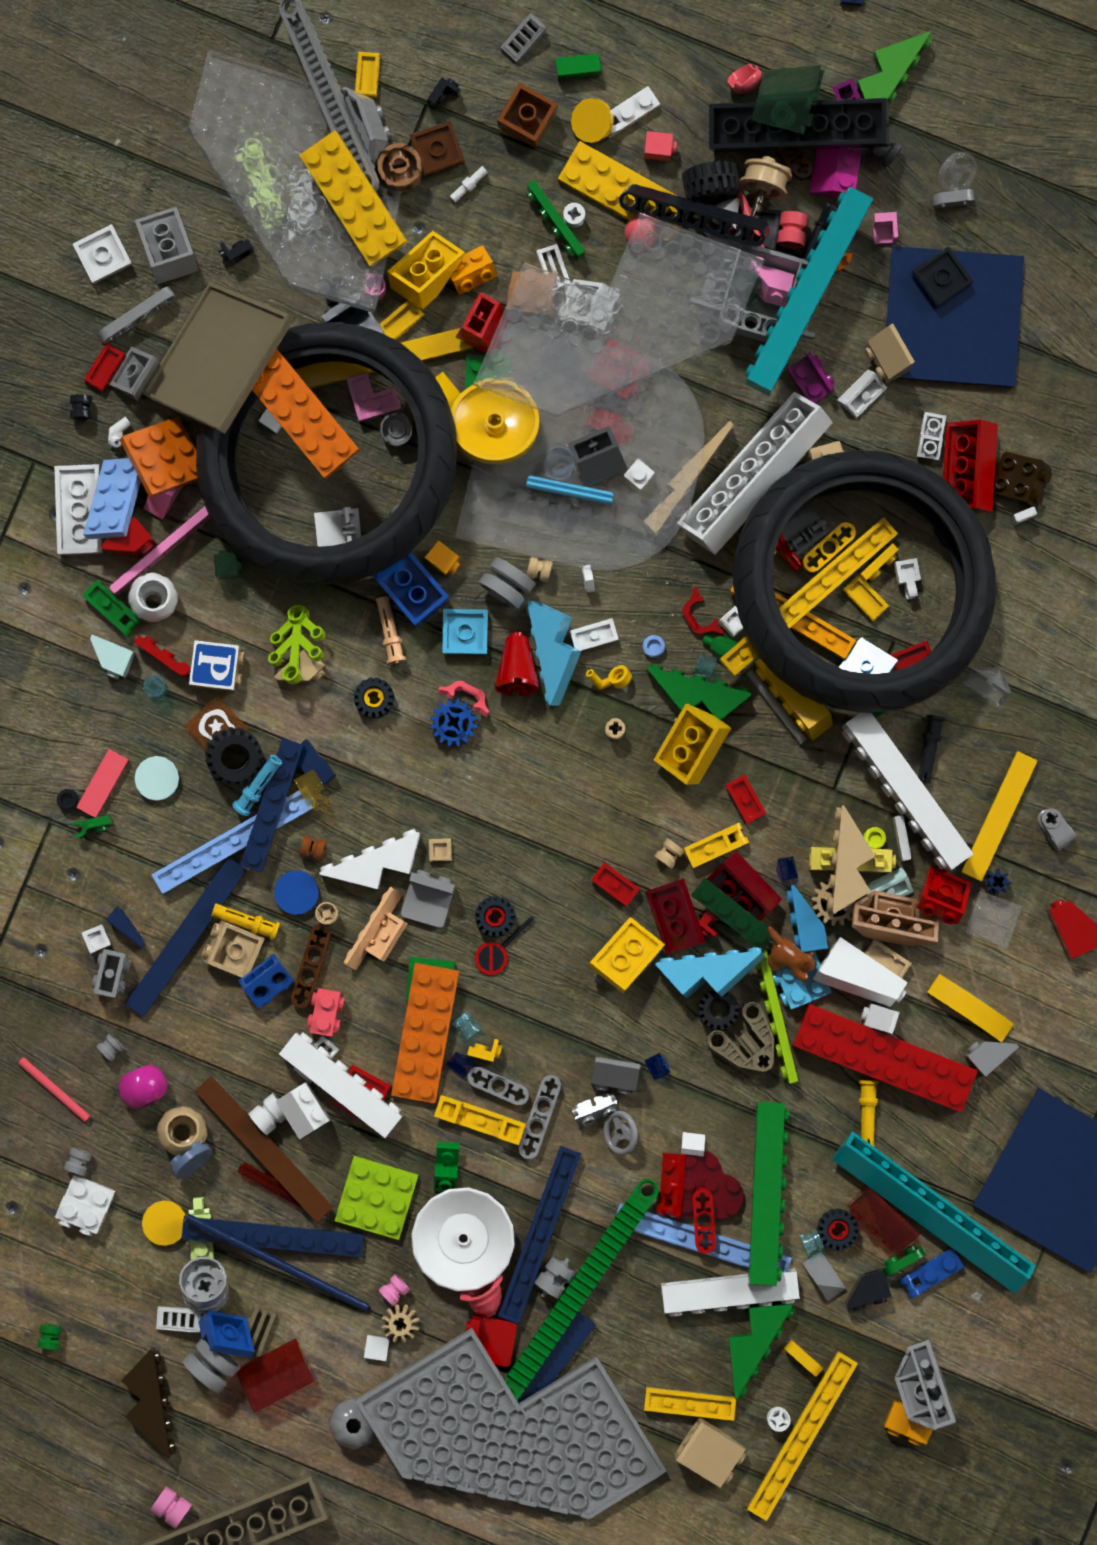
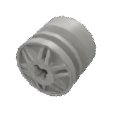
(208, 1274)

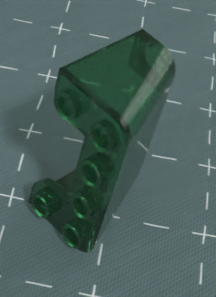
(788, 96)

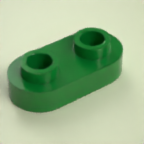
(895, 1264)

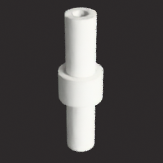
(468, 184)

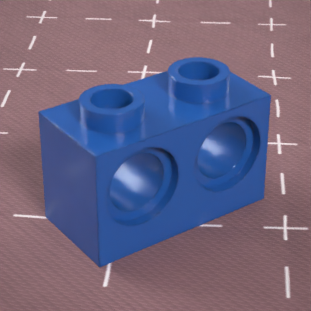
(263, 977)

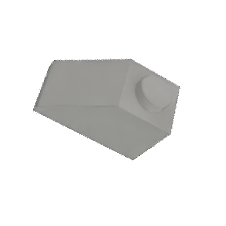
(988, 1055)

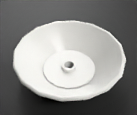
(458, 1263)

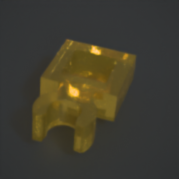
(310, 786)

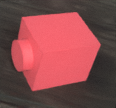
(659, 146)

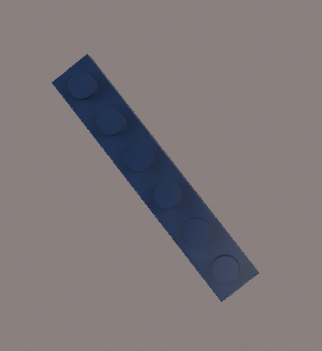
(271, 806)

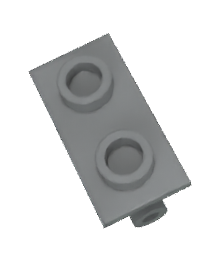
(586, 1114)

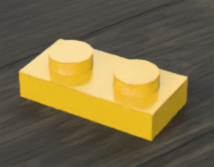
(886, 557)

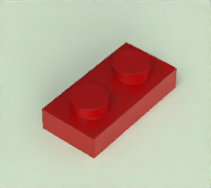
(745, 799)
(615, 884)

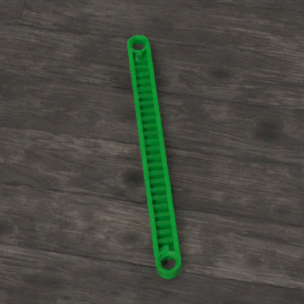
(579, 1288)

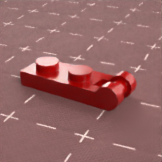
(164, 656)
(672, 1185)

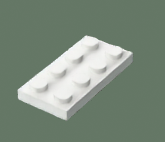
(74, 496)

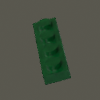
(732, 913)

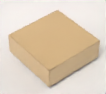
(440, 850)

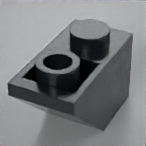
(868, 1288)

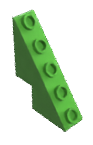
(892, 67)

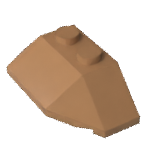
(894, 920)

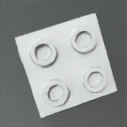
(337, 526)

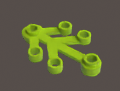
(294, 643)

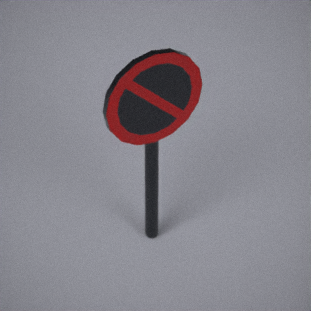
(492, 957)

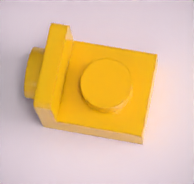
(480, 1051)

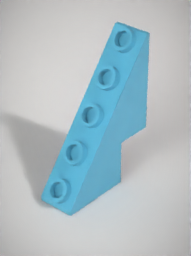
(555, 656)
(718, 970)

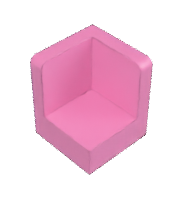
(885, 228)

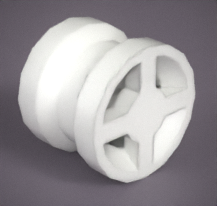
(573, 220)
(779, 1422)

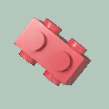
(325, 1014)

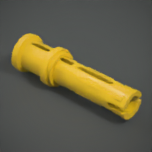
(255, 924)
(868, 1101)

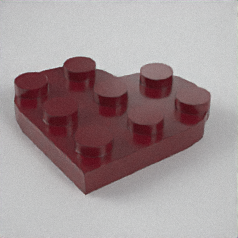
(725, 1189)

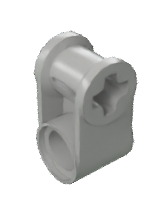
(1058, 831)

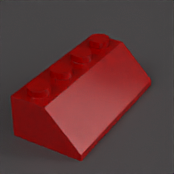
(972, 454)

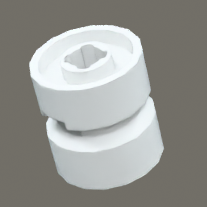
(267, 1115)

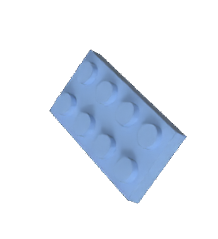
(113, 500)

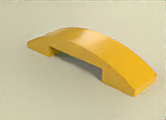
(970, 1007)
(480, 1119)

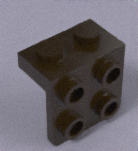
(1021, 479)

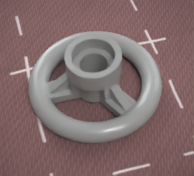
(623, 1131)

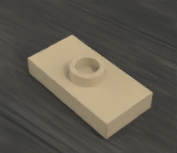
(888, 958)

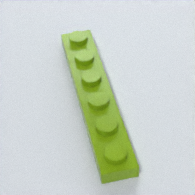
(777, 1026)

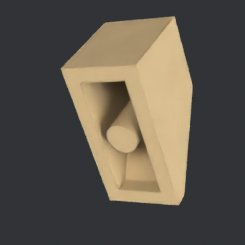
(310, 669)

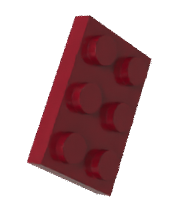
(675, 916)

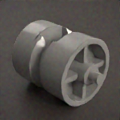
(555, 1277)

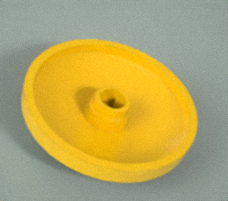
(493, 426)

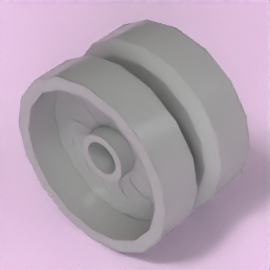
(505, 585)
(210, 1366)

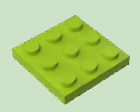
(376, 1197)

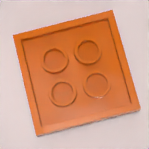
(162, 456)

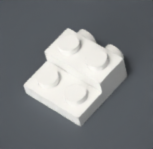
(85, 1205)

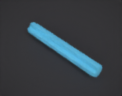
(570, 490)

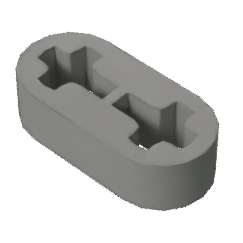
(953, 198)

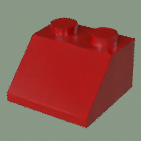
(135, 544)

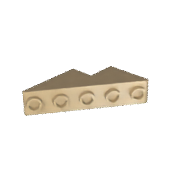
(850, 854)

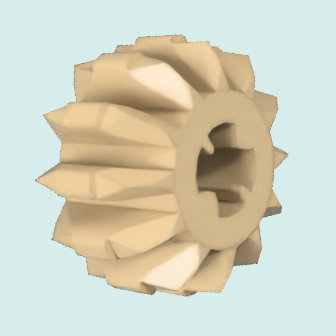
(407, 1320)

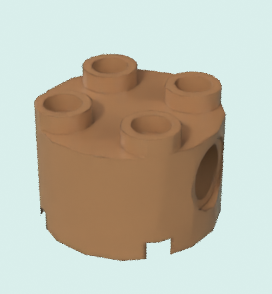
(400, 167)

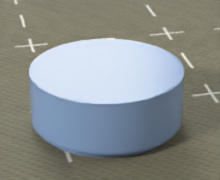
(653, 646)

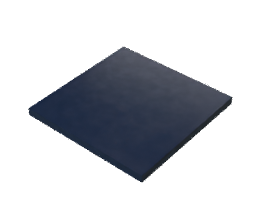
(970, 335)
(1048, 1180)

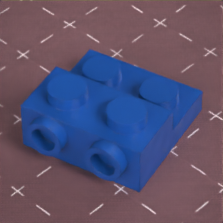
(226, 1333)

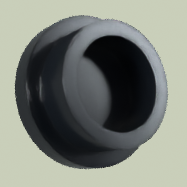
(67, 800)

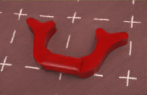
(686, 613)

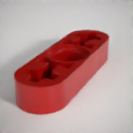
(711, 1226)

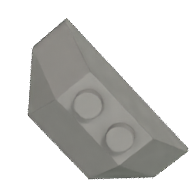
(368, 119)
(924, 1388)

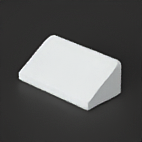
(862, 393)

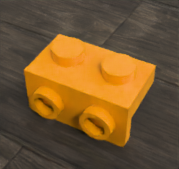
(473, 270)

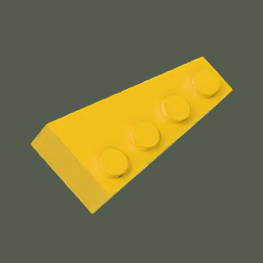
(809, 715)

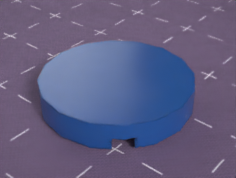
(296, 892)

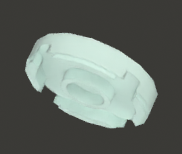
(157, 778)

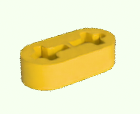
(803, 1358)

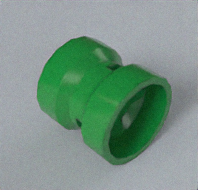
(49, 1336)

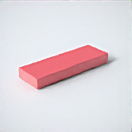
(102, 783)

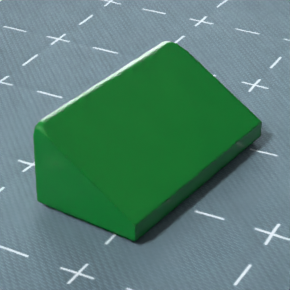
(578, 66)

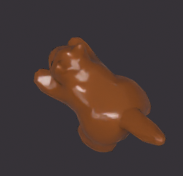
(787, 954)

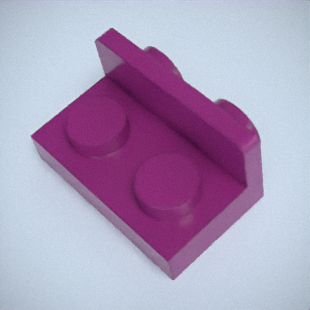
(811, 378)

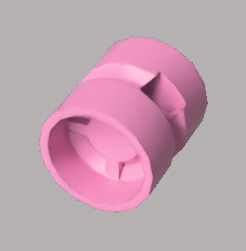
(170, 1507)

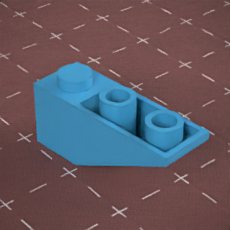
(809, 928)

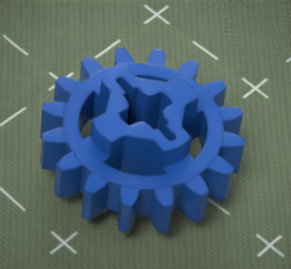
(462, 716)

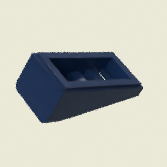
(125, 926)

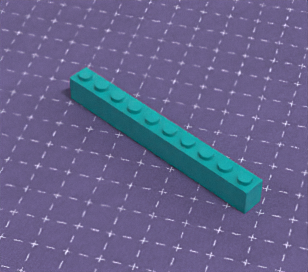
(809, 290)
(933, 1212)

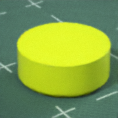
(875, 837)

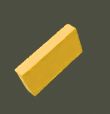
(367, 74)
(401, 320)
(865, 598)

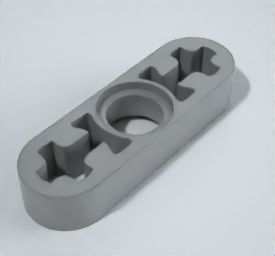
(479, 1085)

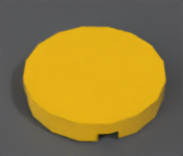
(592, 120)
(163, 1222)

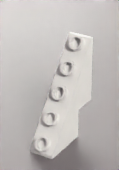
(369, 867)

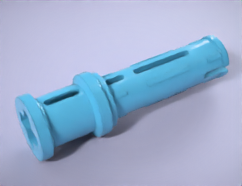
(252, 792)

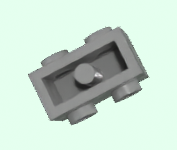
(111, 973)

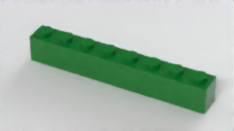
(767, 1194)

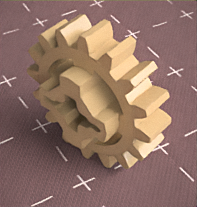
(822, 894)

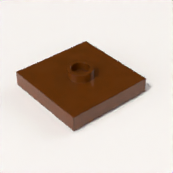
(437, 148)

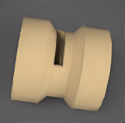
(539, 569)
(665, 857)
(324, 915)

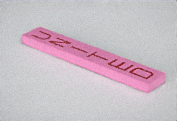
(160, 551)

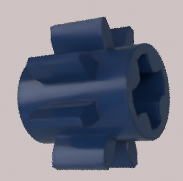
(990, 881)

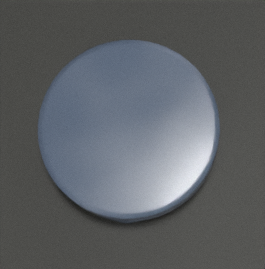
(191, 1160)

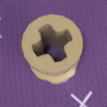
(609, 733)

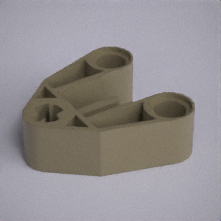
(761, 1029)

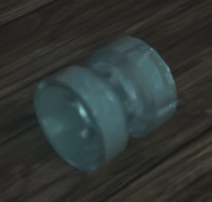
(158, 689)
(466, 1025)

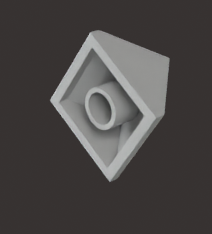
(134, 373)

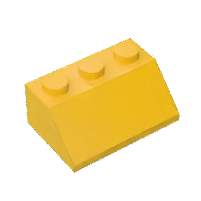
(692, 744)

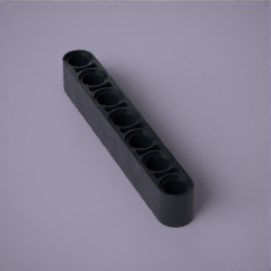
(704, 211)

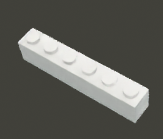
(340, 1084)
(724, 1292)

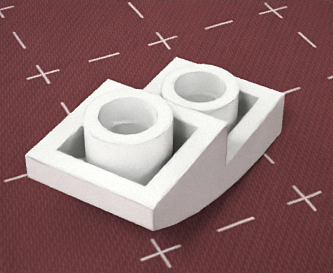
(931, 435)

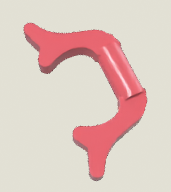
(462, 686)

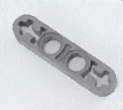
(136, 315)
(536, 1115)

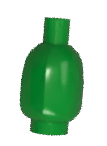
(719, 645)

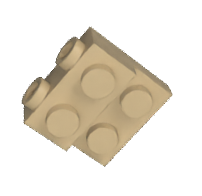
(232, 949)

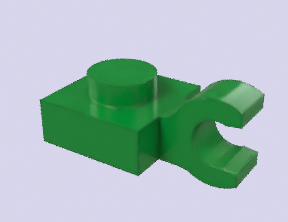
(98, 824)

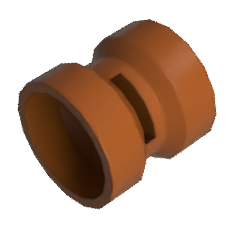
(317, 850)

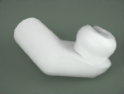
(116, 432)

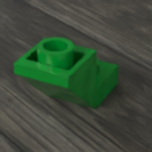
(446, 1166)

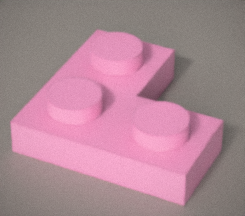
(370, 404)

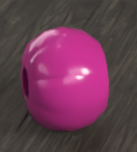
(142, 1087)

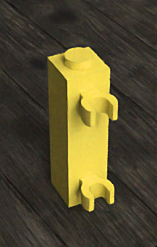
(882, 862)

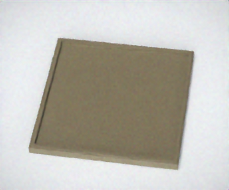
(218, 357)

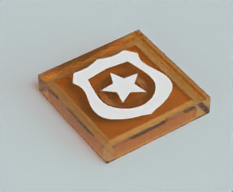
(211, 719)

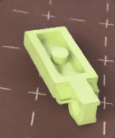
(200, 1248)

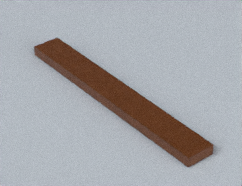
(264, 1149)

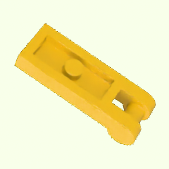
(715, 845)

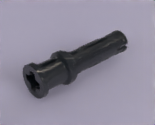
(932, 737)

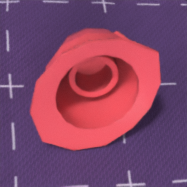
(485, 1300)

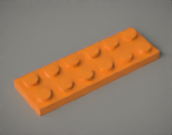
(304, 416)
(425, 1033)

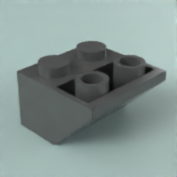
(598, 456)

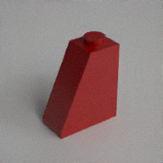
(1073, 928)

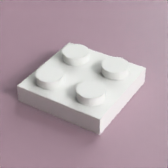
(102, 254)

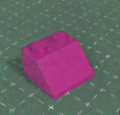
(834, 171)

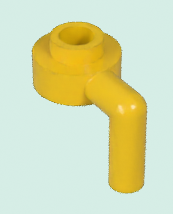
(618, 677)

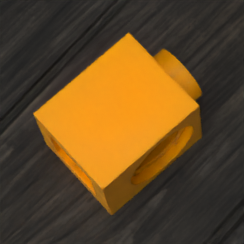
(443, 559)

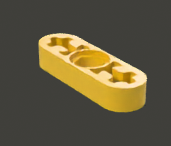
(837, 532)

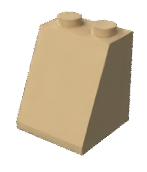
(710, 1452)

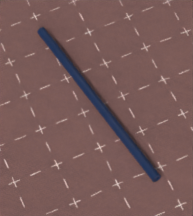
(276, 1262)

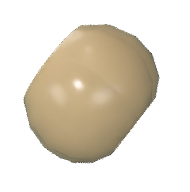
(181, 1116)

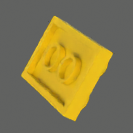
(626, 955)

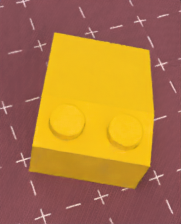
(425, 269)

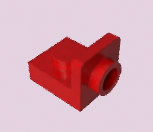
(708, 917)

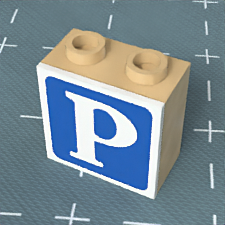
(216, 666)

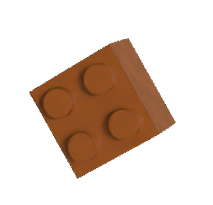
(527, 115)

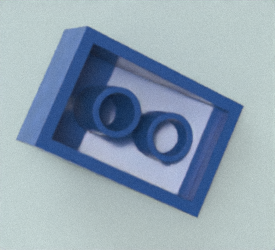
(412, 589)

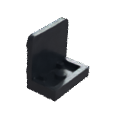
(351, 315)

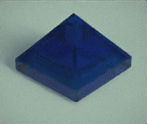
(786, 868)
(460, 1064)
(657, 1066)

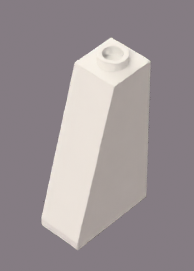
(859, 975)

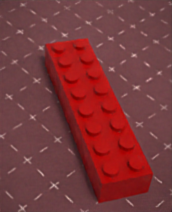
(884, 1058)

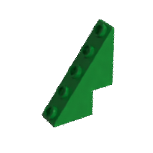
(683, 690)
(749, 1348)

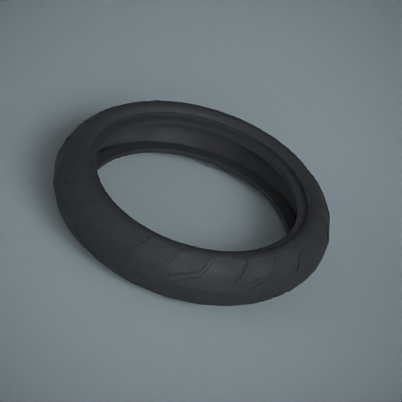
(939, 506)
(410, 520)

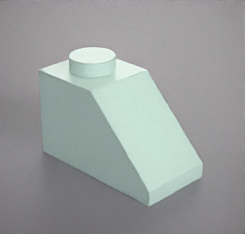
(113, 657)

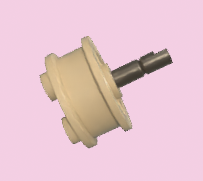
(765, 181)

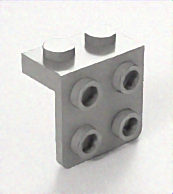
(428, 899)

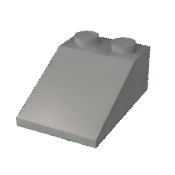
(166, 245)

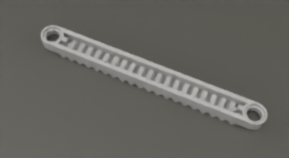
(325, 84)

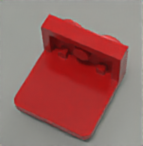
(496, 1337)

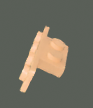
(380, 932)

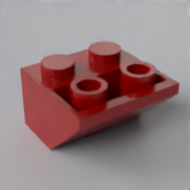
(481, 322)

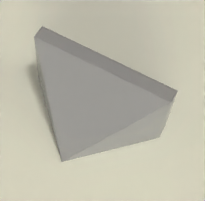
(824, 1275)

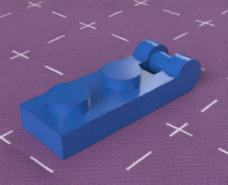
(932, 1272)

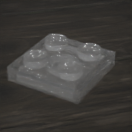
(993, 919)

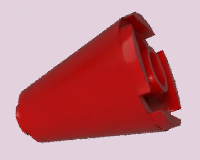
(516, 667)

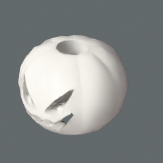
(152, 584)

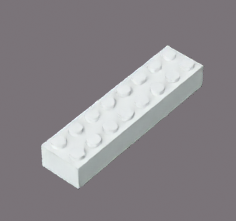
(754, 470)
(907, 791)

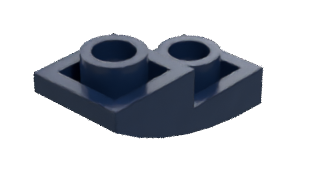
(311, 759)

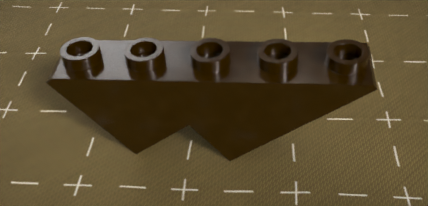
(150, 1412)

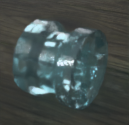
(705, 665)
(811, 1241)

